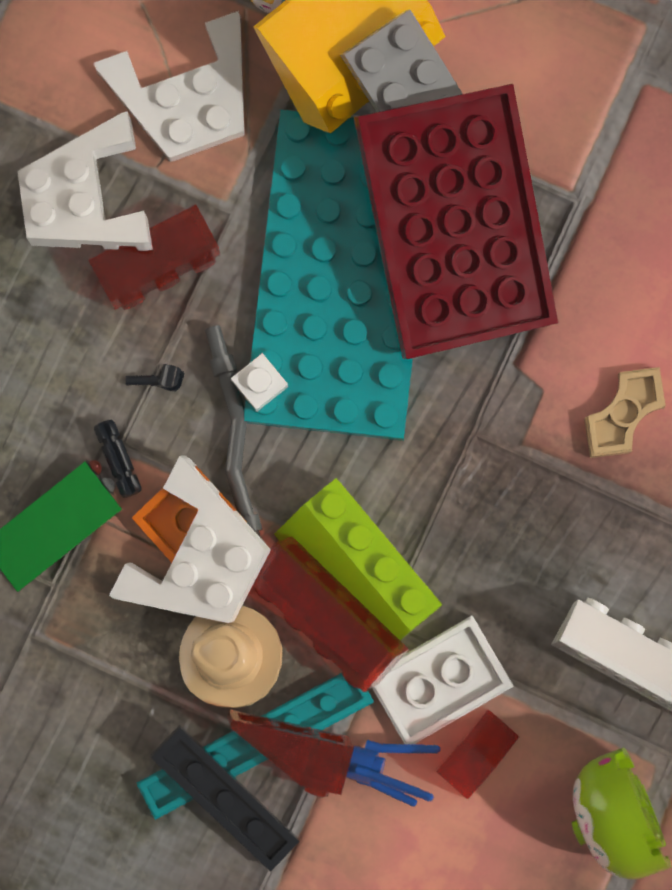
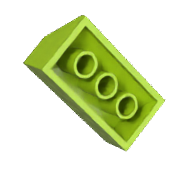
(361, 558)

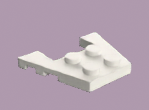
(190, 108)
(65, 197)
(213, 562)

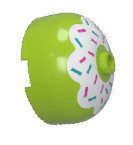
(617, 818)

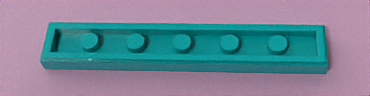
(313, 709)

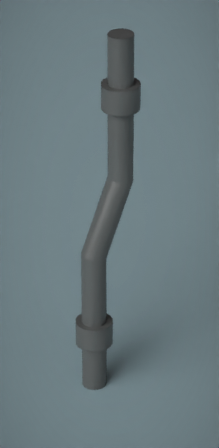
(224, 368)

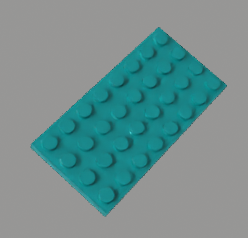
(326, 293)

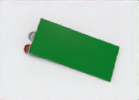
(56, 523)

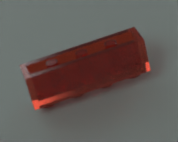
(328, 615)

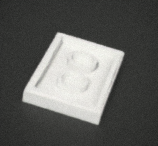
(441, 681)

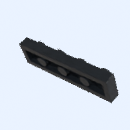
(224, 798)

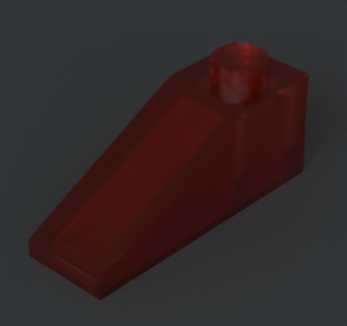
(305, 754)

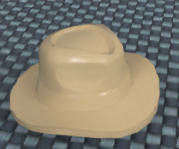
(231, 661)

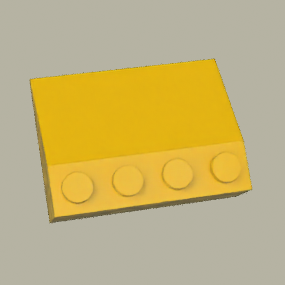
(306, 48)

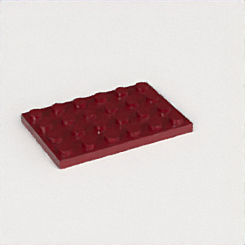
(456, 220)

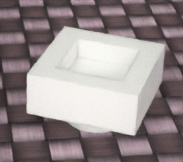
(259, 382)

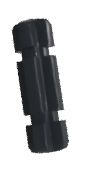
(117, 458)

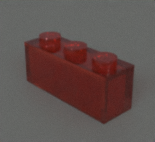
(178, 247)

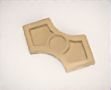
(613, 428)

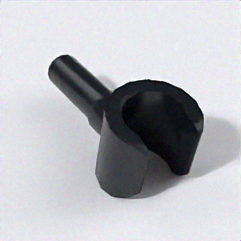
(169, 379)

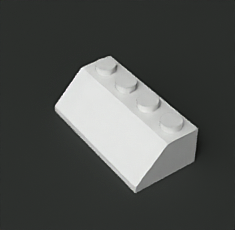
(618, 650)

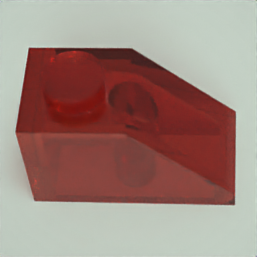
(477, 754)

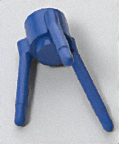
(368, 768)

